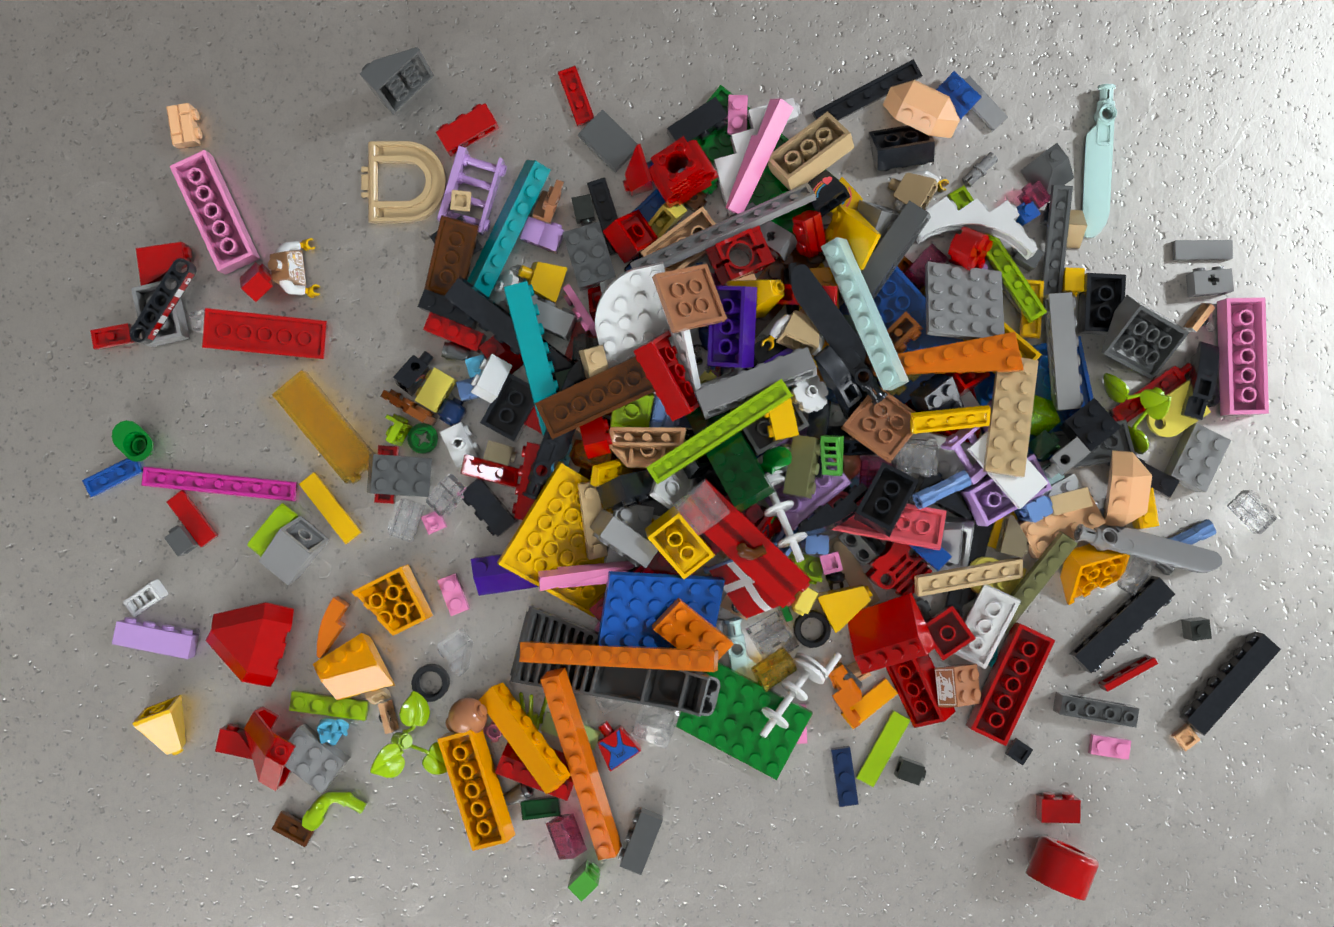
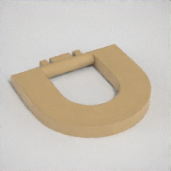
(403, 153)

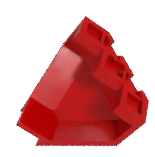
(252, 640)
(268, 749)

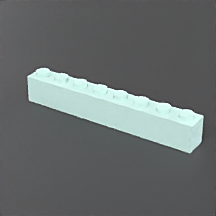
(864, 314)

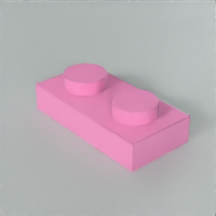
(737, 114)
(453, 594)
(1109, 746)

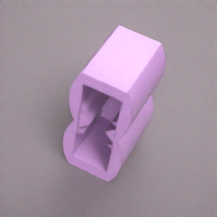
(542, 234)

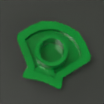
(775, 459)

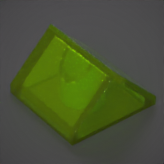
(1043, 416)

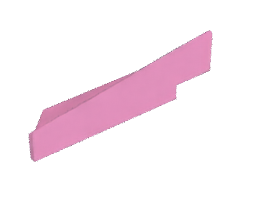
(580, 575)

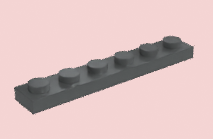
(1056, 238)

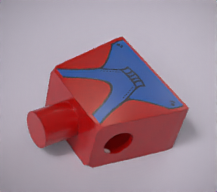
(616, 745)

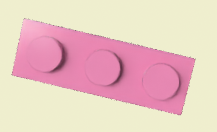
(579, 310)

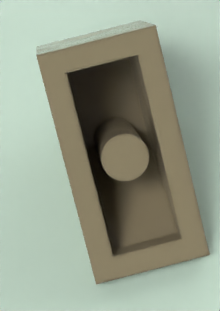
(500, 453)
(1012, 538)

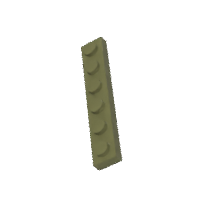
(1041, 573)

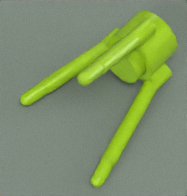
(536, 720)

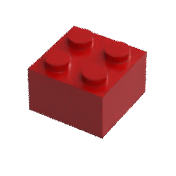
(949, 632)

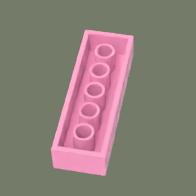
(214, 212)
(1242, 356)

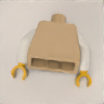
(917, 187)
(796, 332)

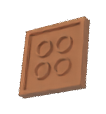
(689, 298)
(881, 426)

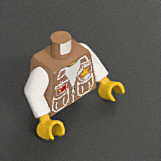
(288, 268)

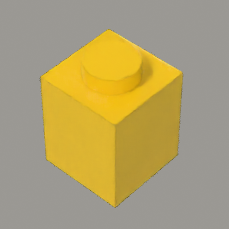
(1073, 280)

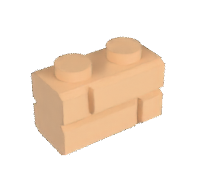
(184, 126)

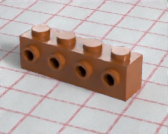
(901, 334)

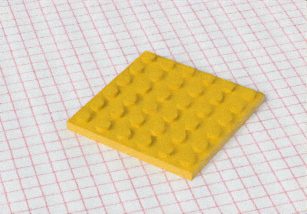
(554, 538)

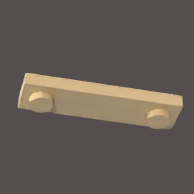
(590, 509)
(851, 568)

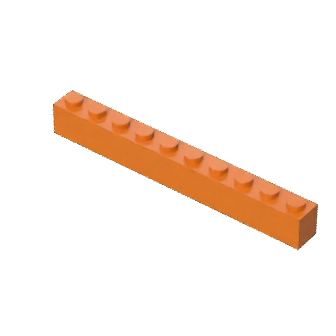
(619, 656)
(581, 763)

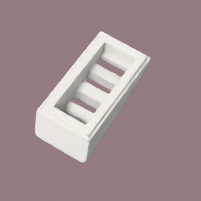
(155, 590)

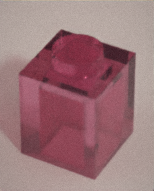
(1034, 193)

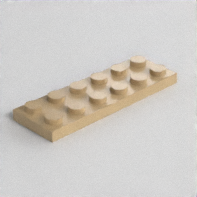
(1011, 420)

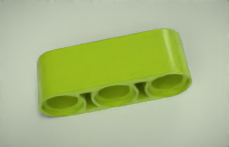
(263, 537)

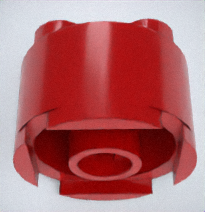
(969, 249)

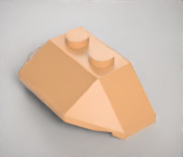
(922, 108)
(644, 445)
(1126, 489)

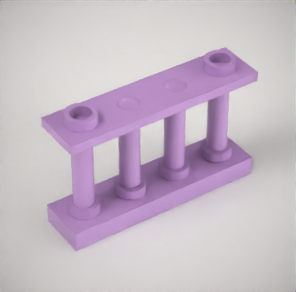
(458, 177)
(953, 443)

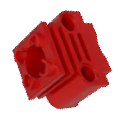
(681, 186)
(749, 241)
(897, 567)

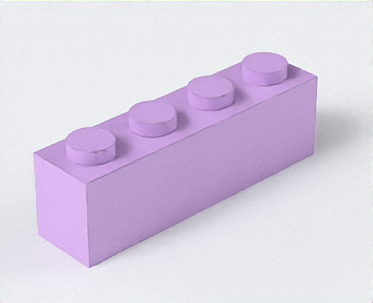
(155, 638)

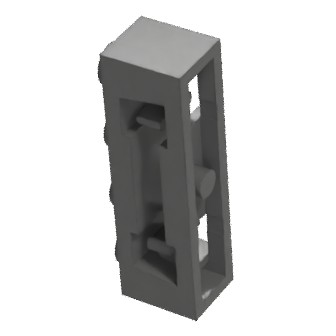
(1096, 709)

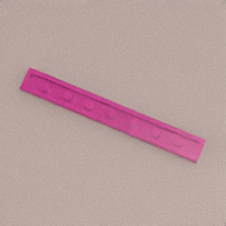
(219, 483)

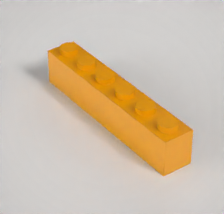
(524, 738)

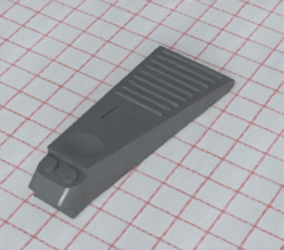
(669, 689)

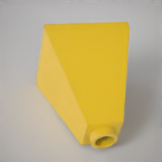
(768, 293)
(843, 604)
(164, 725)

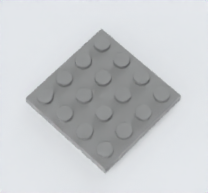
(963, 301)

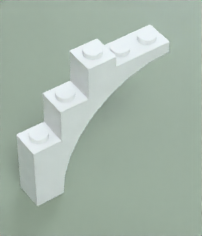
(975, 215)

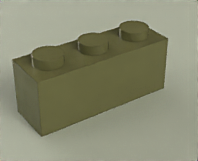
(803, 467)

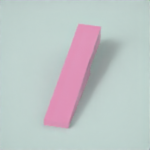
(758, 154)

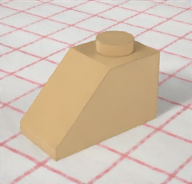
(593, 360)

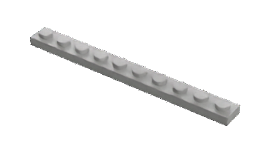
(730, 227)

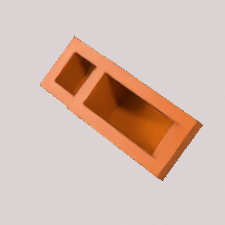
(331, 625)

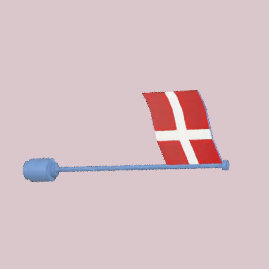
(741, 589)

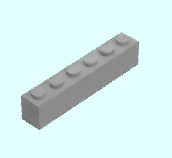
(1062, 351)
(737, 390)

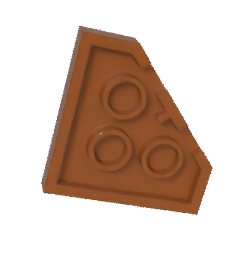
(409, 407)

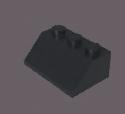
(900, 147)

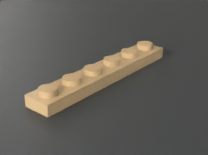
(968, 576)

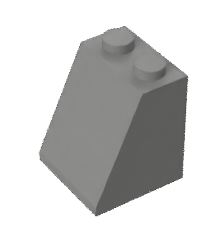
(877, 216)
(293, 550)

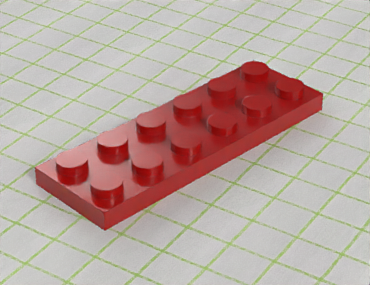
(263, 333)

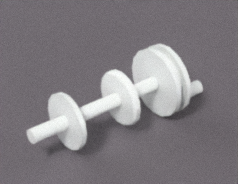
(779, 508)
(810, 670)

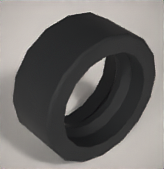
(812, 643)
(443, 675)

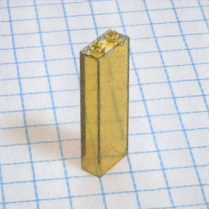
(324, 426)

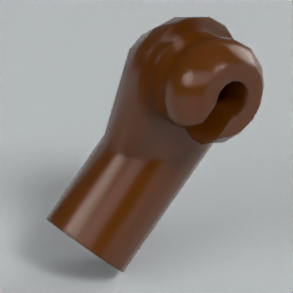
(748, 553)

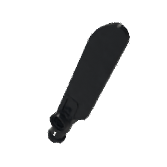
(834, 328)
(552, 449)
(980, 540)

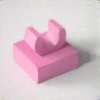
(433, 522)
(831, 563)

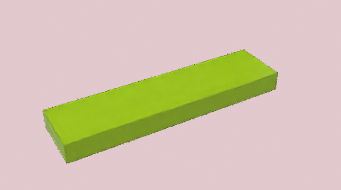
(883, 748)

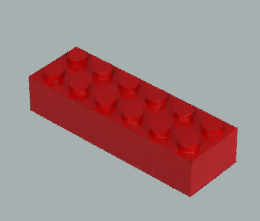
(1010, 683)

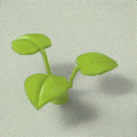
(1153, 400)
(389, 760)

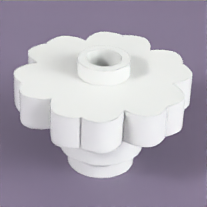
(506, 279)
(810, 394)

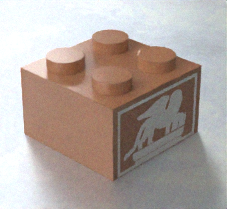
(957, 685)

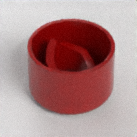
(1062, 867)

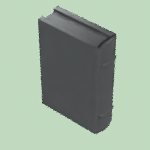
(608, 140)

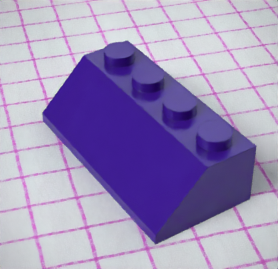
(733, 340)
(493, 578)

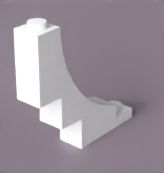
(729, 166)

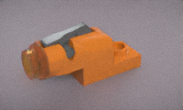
(848, 691)

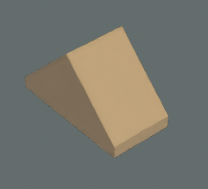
(1076, 229)

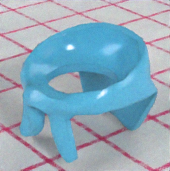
(331, 730)

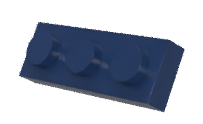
(844, 776)

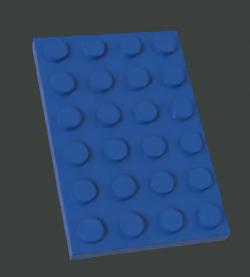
(639, 599)

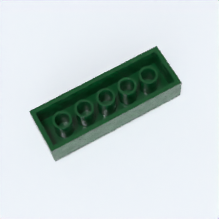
(734, 464)

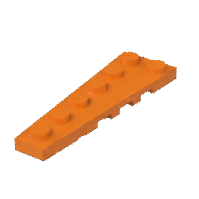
(977, 355)

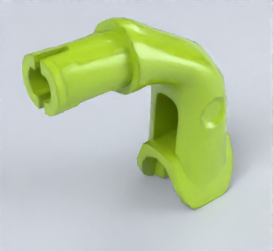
(315, 814)

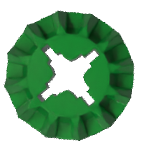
(414, 441)

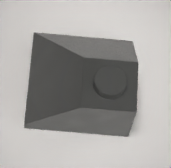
(1049, 168)

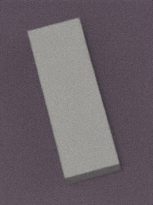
(986, 108)
(1202, 250)

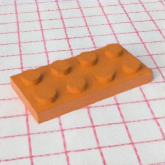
(690, 630)

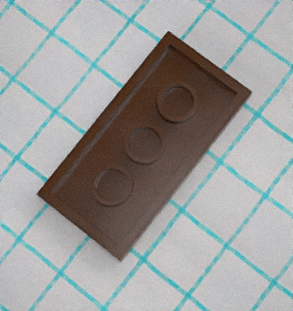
(451, 254)

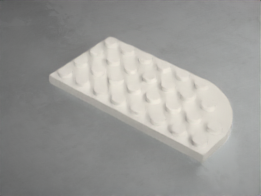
(630, 314)

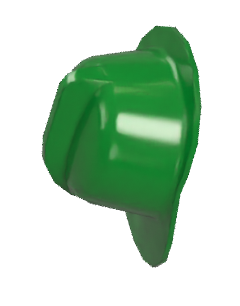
(132, 441)

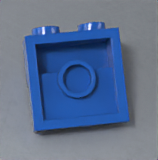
(960, 93)

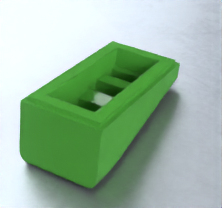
(839, 440)

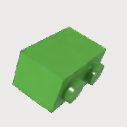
(584, 880)

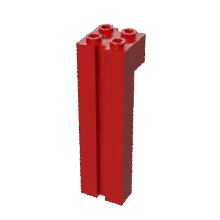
(773, 571)

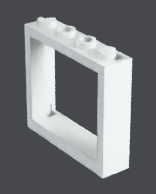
(686, 356)

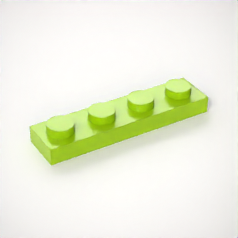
(328, 705)

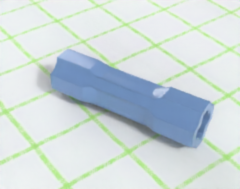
(942, 489)
(1196, 533)

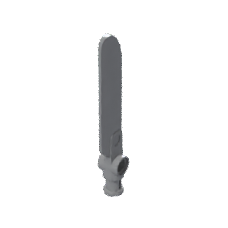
(1151, 548)

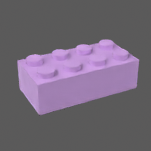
(989, 502)

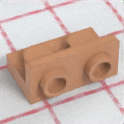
(548, 202)

